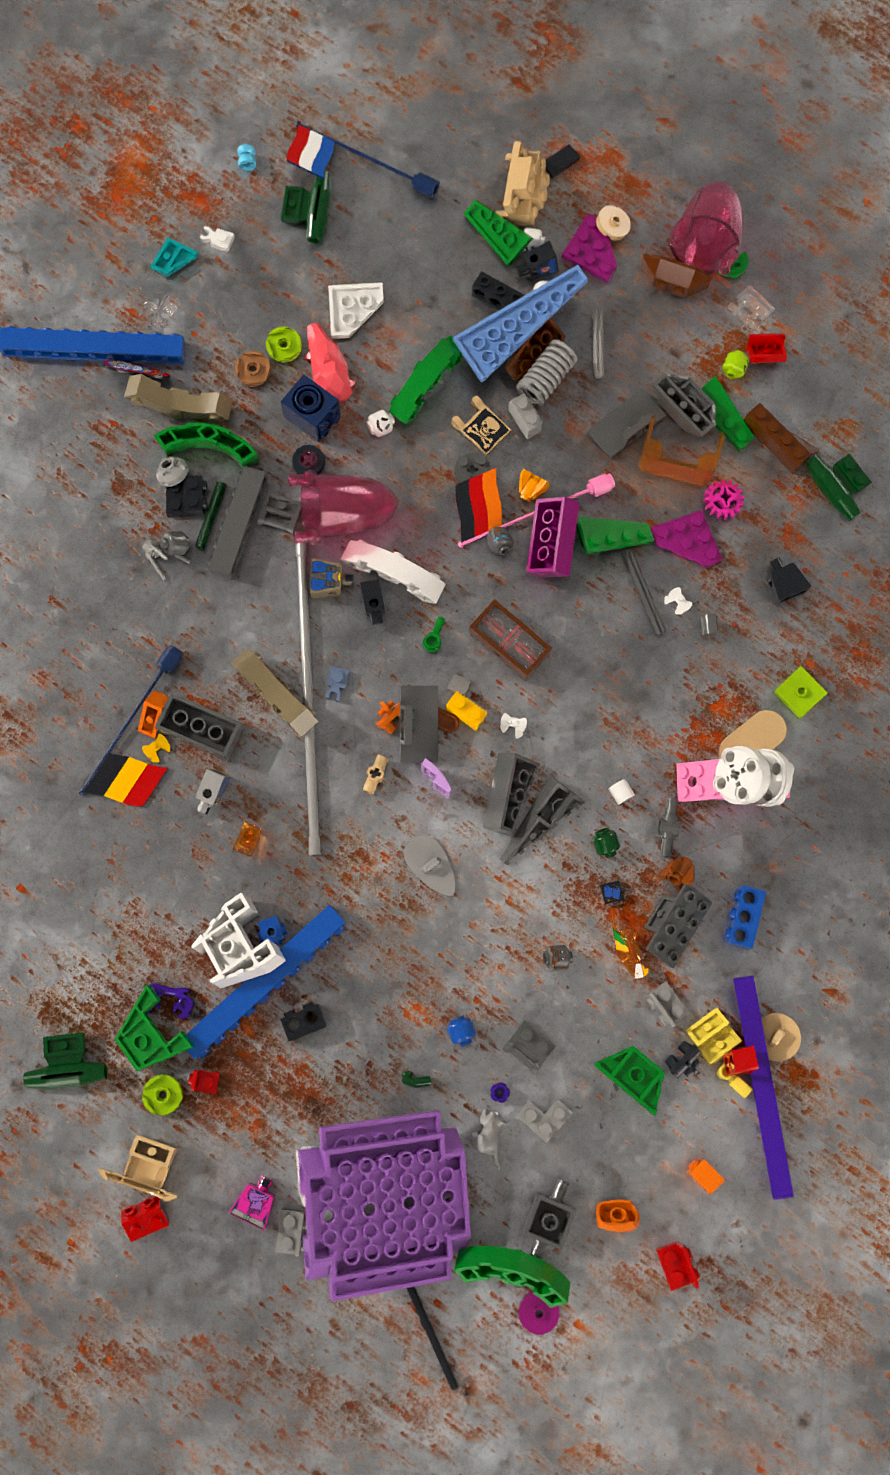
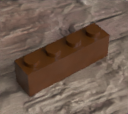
(782, 443)

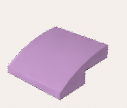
(440, 783)

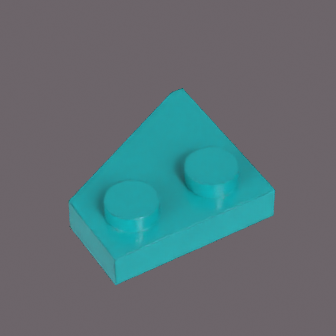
(172, 257)

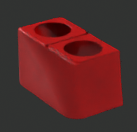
(743, 1060)

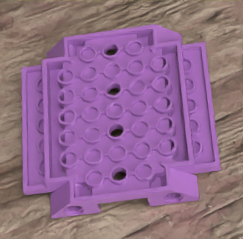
(383, 1165)

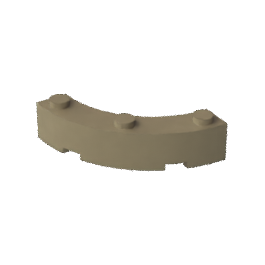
(178, 402)
(274, 693)

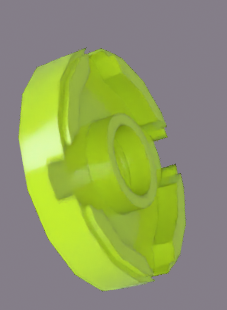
(281, 336)
(152, 1099)

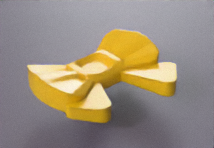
(150, 750)

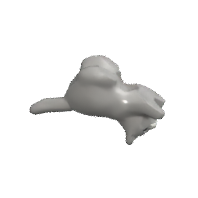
(486, 1139)

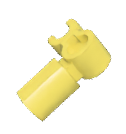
(735, 1081)

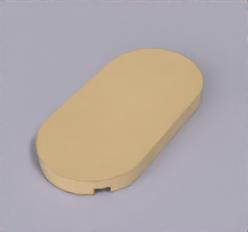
(761, 731)

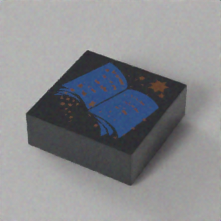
(611, 892)

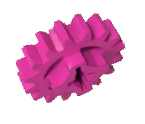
(730, 495)

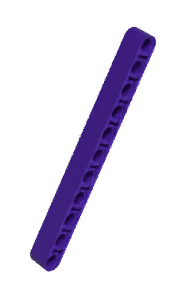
(764, 1089)

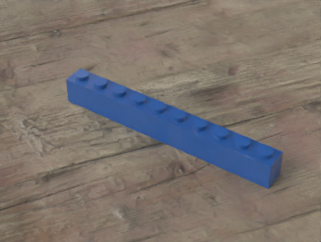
(92, 345)
(255, 990)

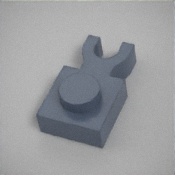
(337, 680)

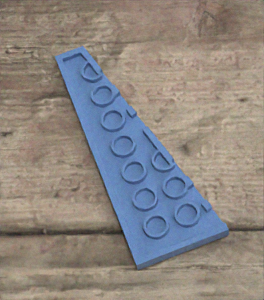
(502, 333)

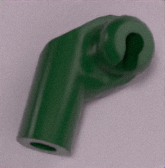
(415, 1082)

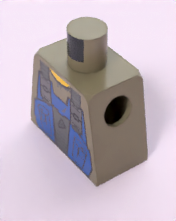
(328, 578)

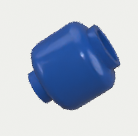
(461, 1031)

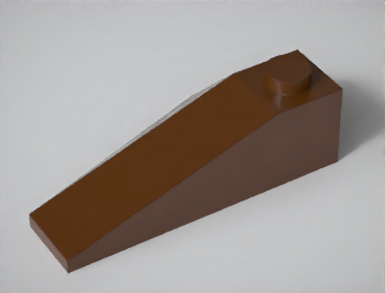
(530, 350)

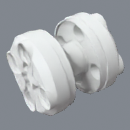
(753, 776)

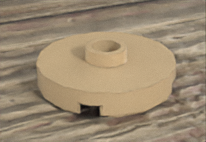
(613, 222)

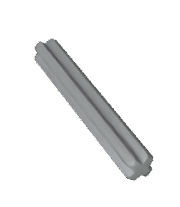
(598, 354)

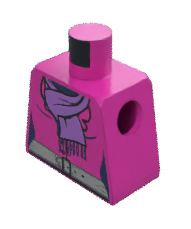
(255, 1203)

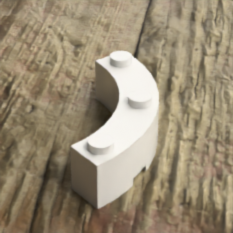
(394, 568)

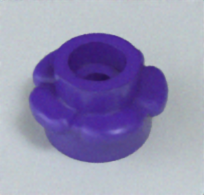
(500, 1087)

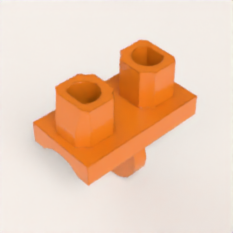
(386, 721)

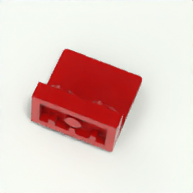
(677, 1266)

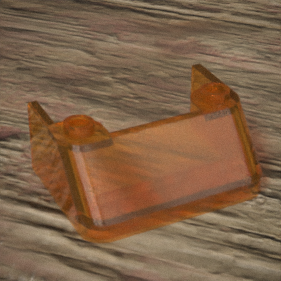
(698, 474)

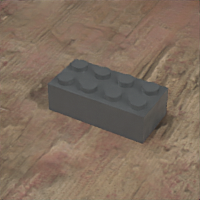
(199, 727)

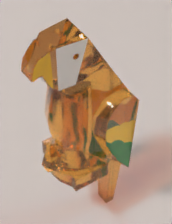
(628, 950)

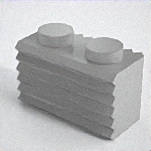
(525, 416)

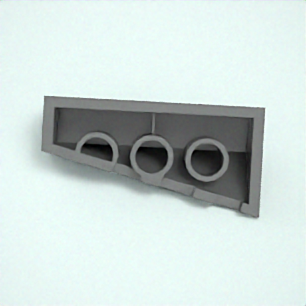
(508, 791)

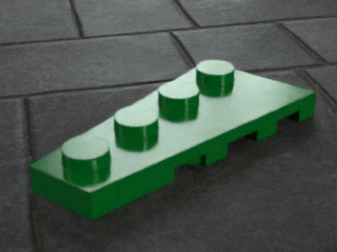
(499, 233)
(727, 416)
(612, 534)

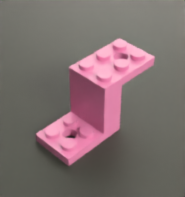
(705, 774)

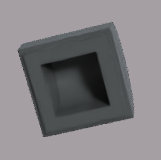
(709, 625)

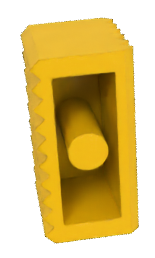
(466, 711)

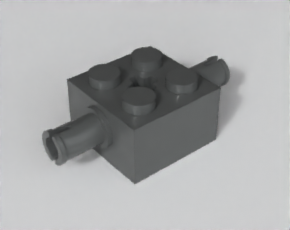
(561, 1213)

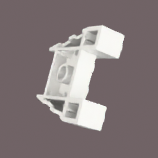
(231, 948)

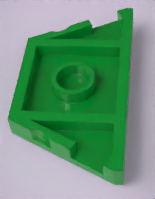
(635, 1076)

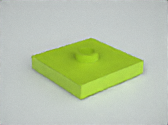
(800, 692)

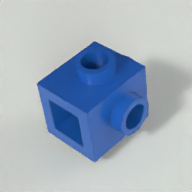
(272, 924)

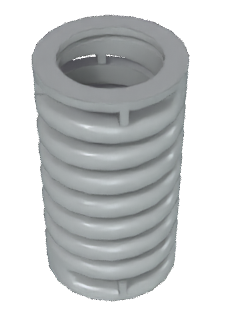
(547, 373)

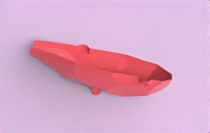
(328, 364)

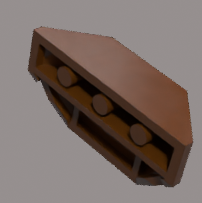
(674, 276)

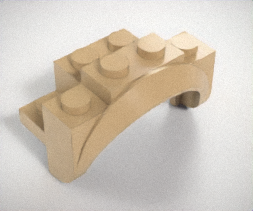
(525, 181)

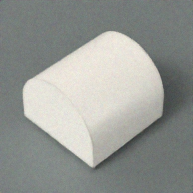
(621, 791)

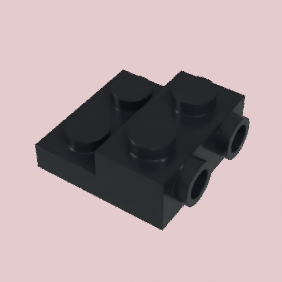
(187, 497)

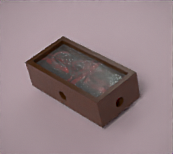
(510, 640)

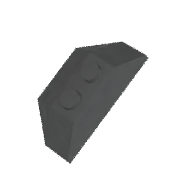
(685, 403)

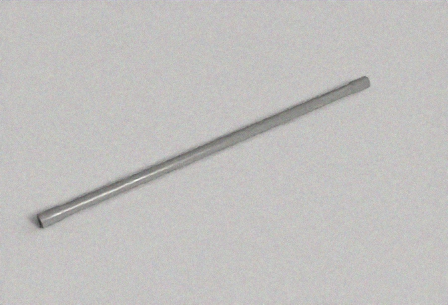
(314, 839)

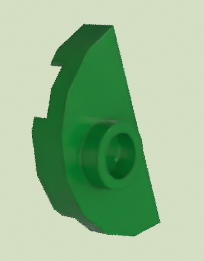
(738, 266)

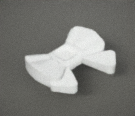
(683, 604)
(519, 724)

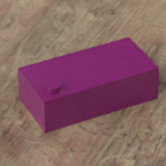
(552, 537)

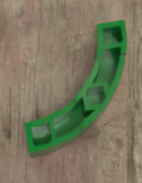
(424, 378)
(206, 436)
(513, 1268)

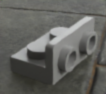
(667, 1004)
(291, 1232)

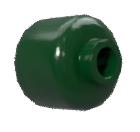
(606, 842)

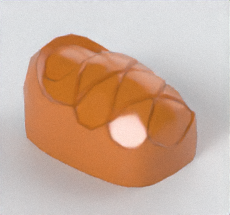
(617, 1216)

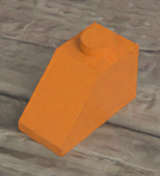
(151, 712)
(704, 1175)

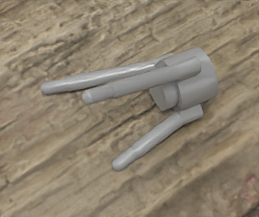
(154, 550)

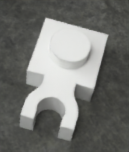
(220, 239)

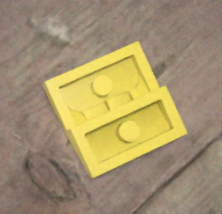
(713, 1036)

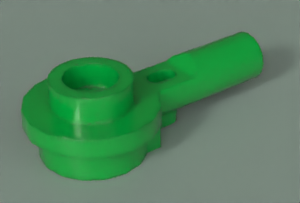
(432, 642)

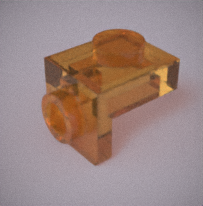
(247, 839)

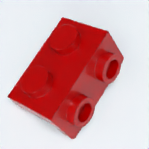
(766, 348)
(144, 1218)

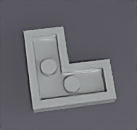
(546, 1123)

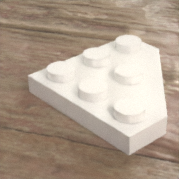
(352, 306)

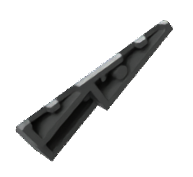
(549, 807)

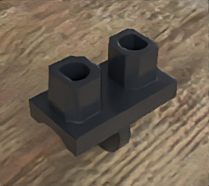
(688, 1060)

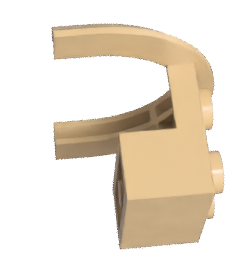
(146, 1168)

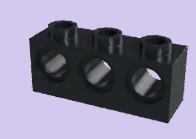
(494, 292)

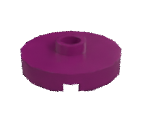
(533, 1323)

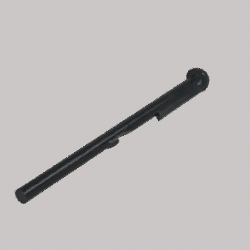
(425, 1323)

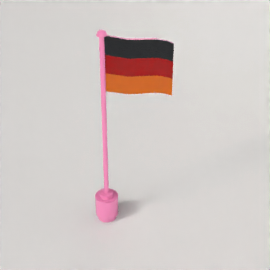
(480, 503)

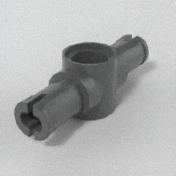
(669, 827)

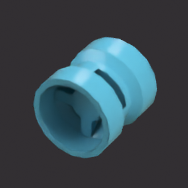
(246, 154)

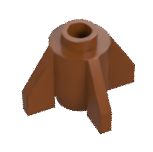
(679, 872)

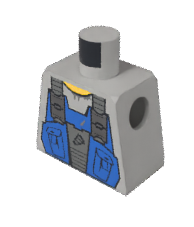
(217, 783)

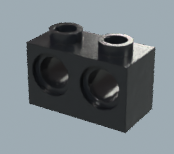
(305, 1026)

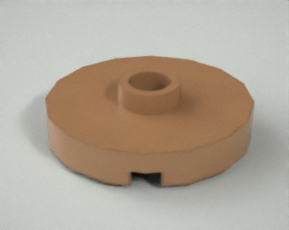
(252, 360)

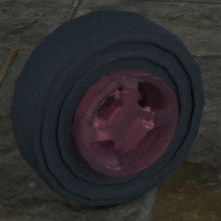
(308, 454)

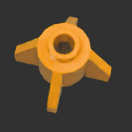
(531, 485)

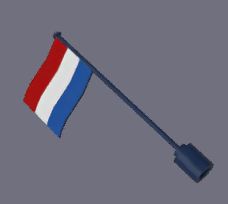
(314, 150)

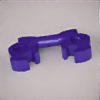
(185, 1002)

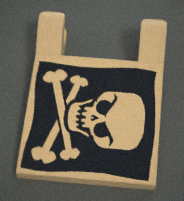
(484, 428)

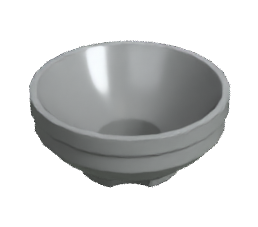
(174, 473)

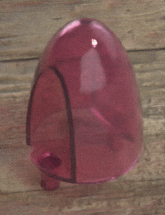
(709, 229)
(340, 505)

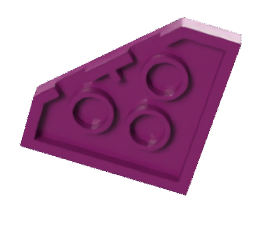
(591, 250)
(688, 539)

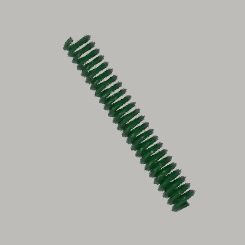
(210, 518)

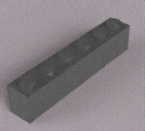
(237, 522)

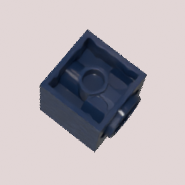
(311, 408)

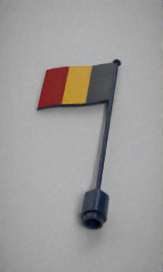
(123, 776)

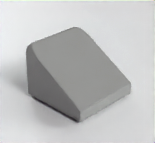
(459, 684)

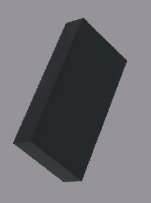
(561, 161)

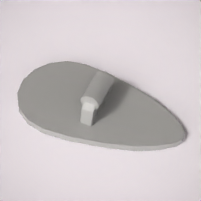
(430, 864)

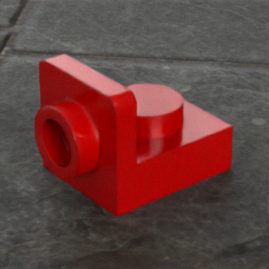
(204, 1081)

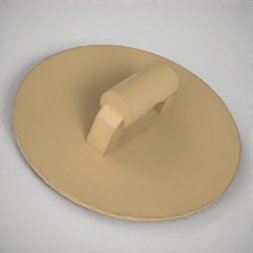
(781, 1036)

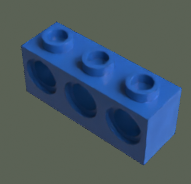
(753, 911)

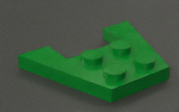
(141, 1038)

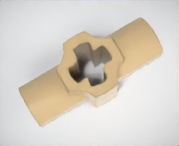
(371, 783)

